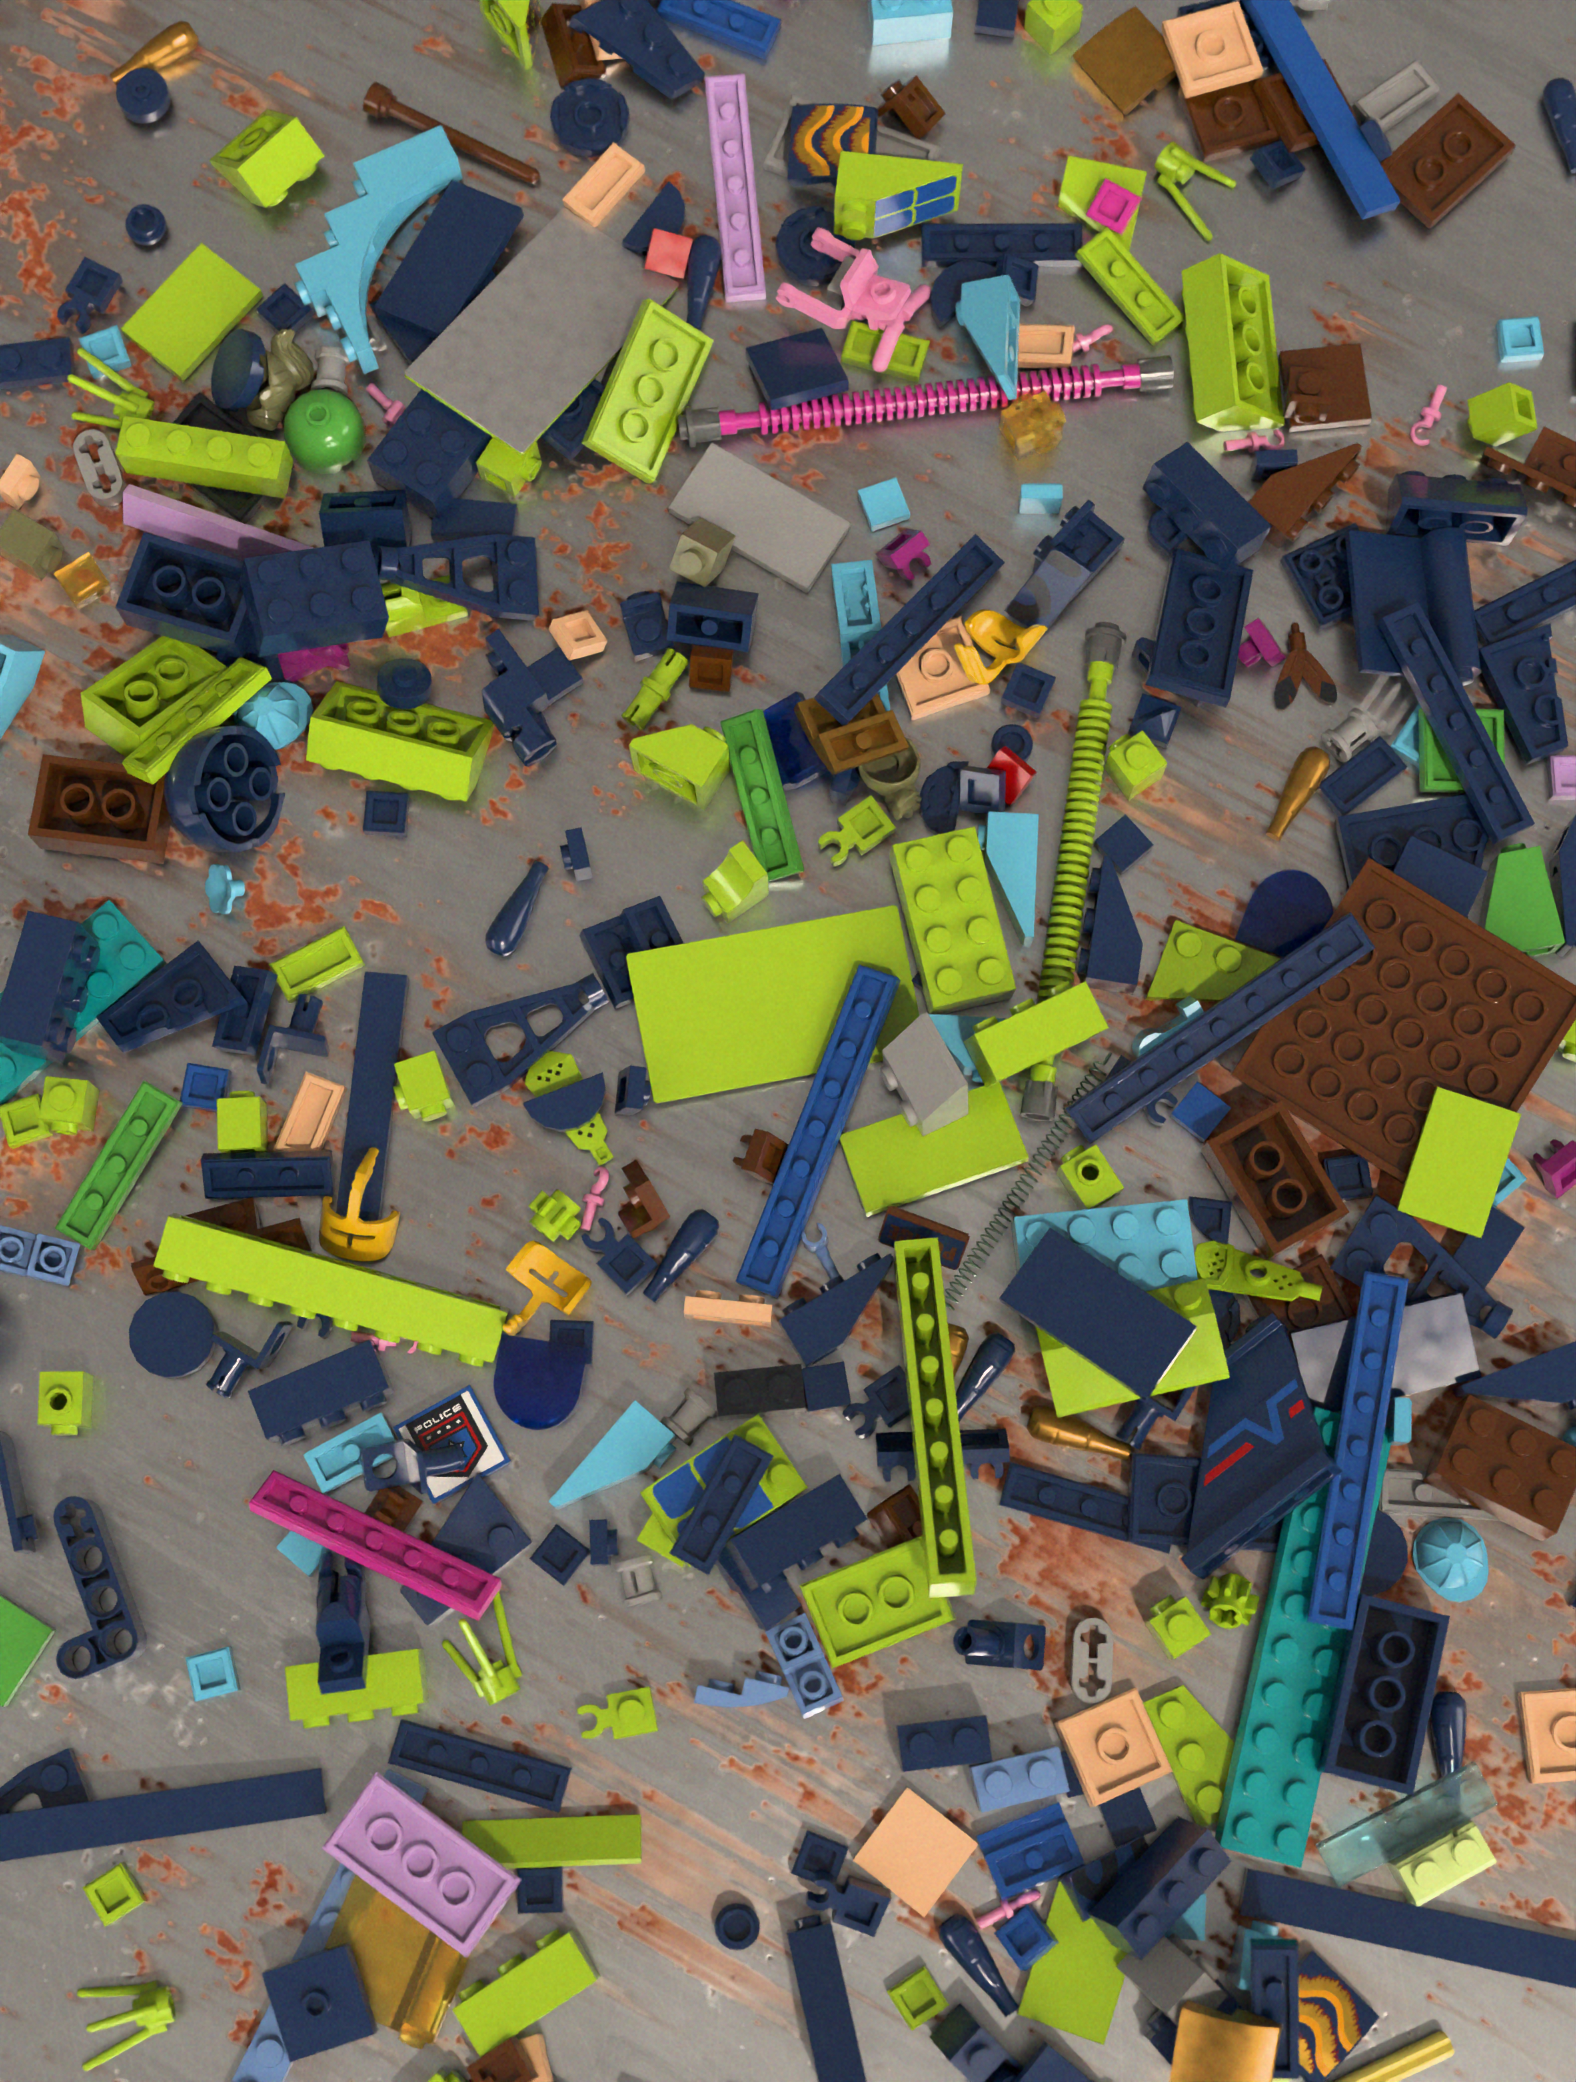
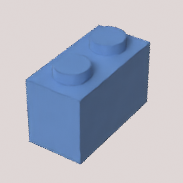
(1018, 1778)

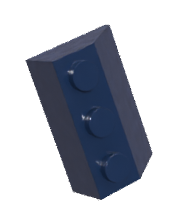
(1485, 509)

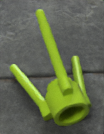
(1179, 165)
(132, 404)
(496, 1679)
(152, 2009)

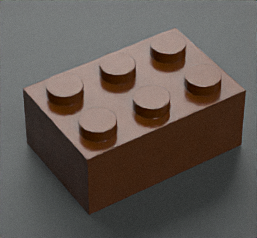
(99, 811)
(1274, 1180)
(1504, 1468)

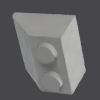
(925, 1077)

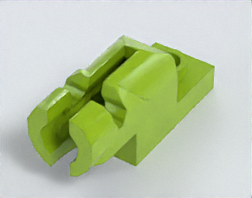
(415, 610)

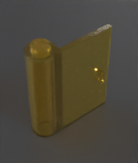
(402, 1964)

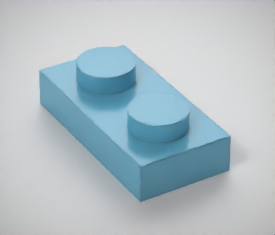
(339, 1457)

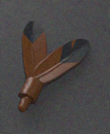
(1301, 665)

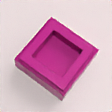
(1113, 206)

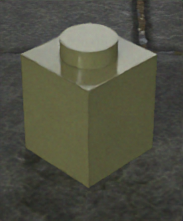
(29, 545)
(702, 552)

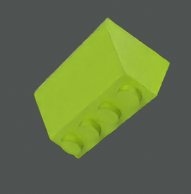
(1232, 346)
(410, 747)
(1083, 1387)

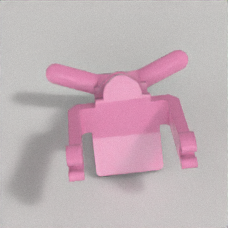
(866, 296)

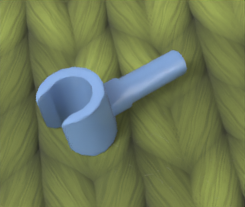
(821, 1251)

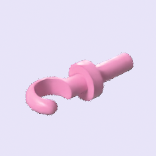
(1083, 341)
(1430, 414)
(1253, 442)
(593, 1198)
(360, 1337)
(1008, 1908)

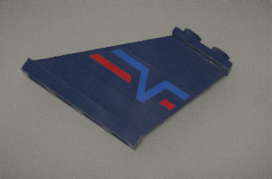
(1257, 1448)

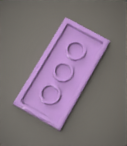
(421, 1864)

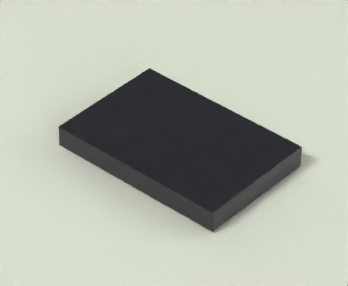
(206, 414)

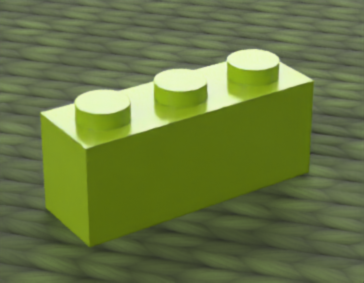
(1034, 1032)
(393, 1682)
(524, 1990)

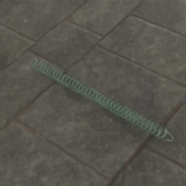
(1019, 1189)

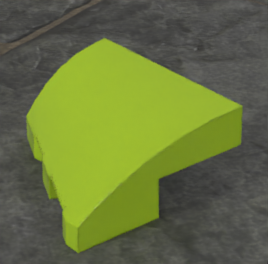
(1082, 183)

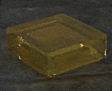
(83, 581)

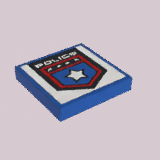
(451, 1421)

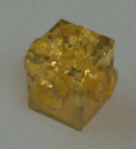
(1032, 425)

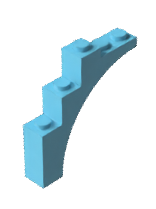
(388, 191)

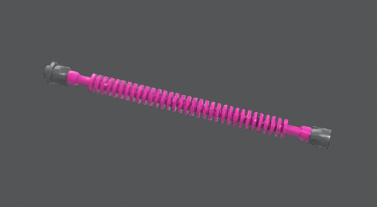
(711, 424)

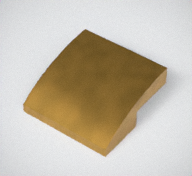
(1127, 59)
(864, 739)
(1224, 2046)

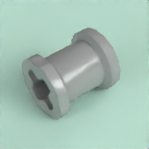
(331, 369)
(1349, 735)
(688, 1416)
(638, 1581)

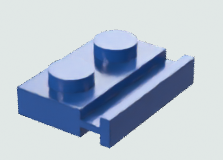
(1030, 1851)

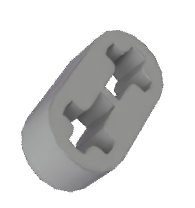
(91, 471)
(1103, 1660)

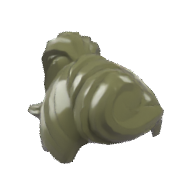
(286, 371)
(895, 779)

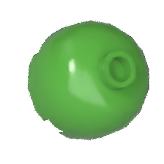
(324, 431)

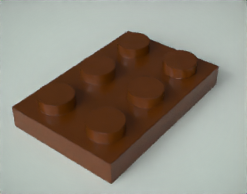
(1446, 160)

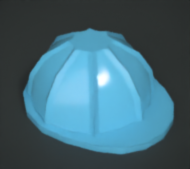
(277, 712)
(1451, 1559)

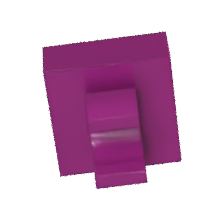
(902, 550)
(1260, 646)
(1559, 1169)

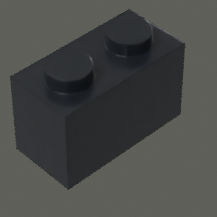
(759, 1391)

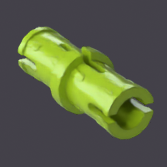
(655, 689)

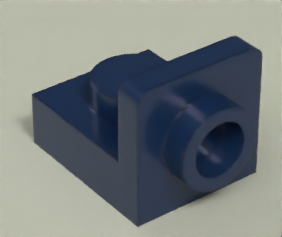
(645, 625)

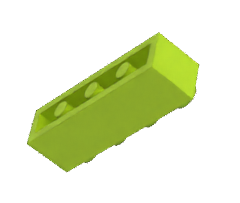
(204, 457)

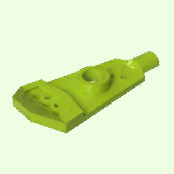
(568, 1075)
(1235, 1274)

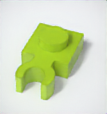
(861, 827)
(627, 1713)

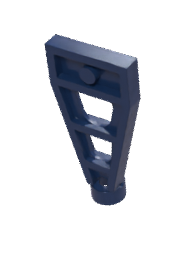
(512, 571)
(472, 1059)
(1377, 1237)
(54, 1780)

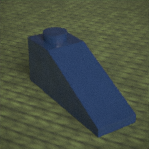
(1536, 1381)

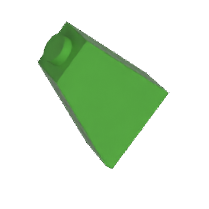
(1520, 902)

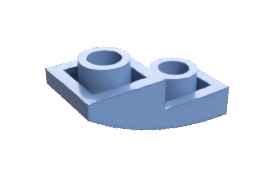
(37, 1256)
(804, 1665)
(756, 1691)

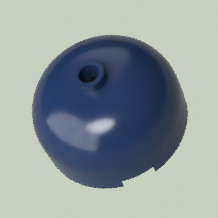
(211, 775)

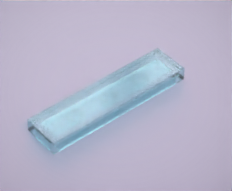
(1406, 1824)

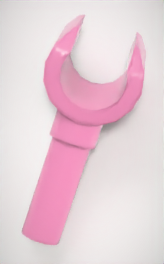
(394, 409)

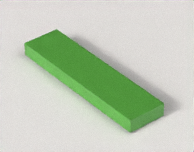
(762, 794)
(118, 1165)

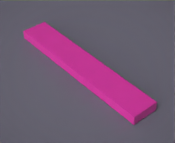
(375, 1545)

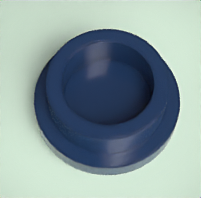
(145, 224)
(737, 1926)

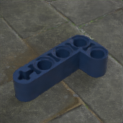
(90, 1586)

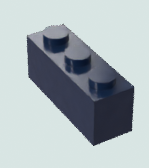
(1206, 507)
(321, 1393)
(795, 1535)
(1159, 1887)

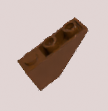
(1297, 491)

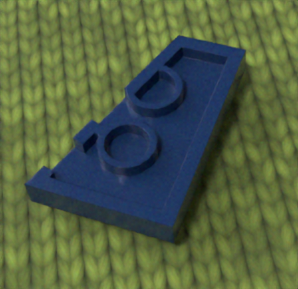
(644, 41)
(1524, 686)
(171, 999)
(476, 1532)

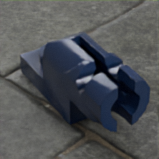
(517, 702)
(342, 1626)

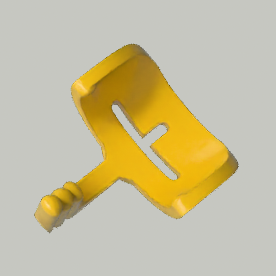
(985, 628)
(382, 1230)
(543, 1261)

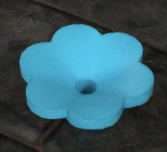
(222, 889)

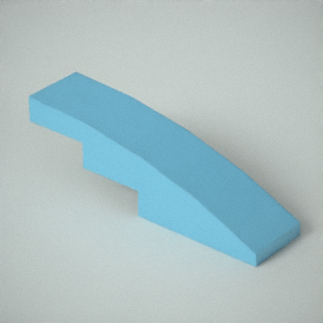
(856, 610)

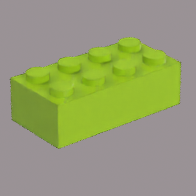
(952, 921)

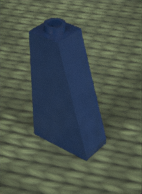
(825, 2001)

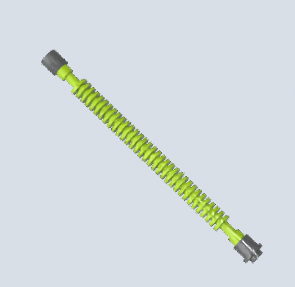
(1075, 847)

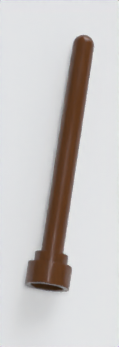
(381, 102)

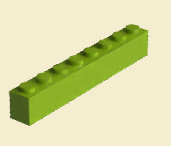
(330, 1288)
(934, 1419)

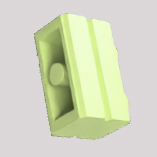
(1441, 1863)

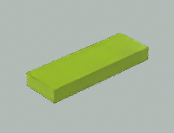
(1130, 286)

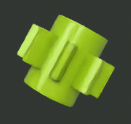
(554, 1215)
(1230, 1600)

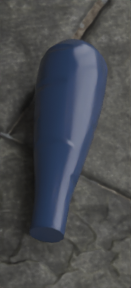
(1561, 107)
(701, 276)
(513, 917)
(687, 1245)
(986, 1366)
(1448, 1730)
(971, 1953)

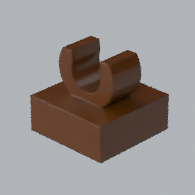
(711, 668)
(763, 1155)
(395, 1507)

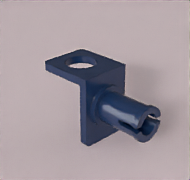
(296, 1037)
(239, 1356)
(1145, 1415)
(412, 1464)
(1000, 1644)

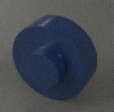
(143, 95)
(404, 683)

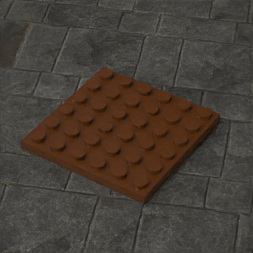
(1412, 1015)

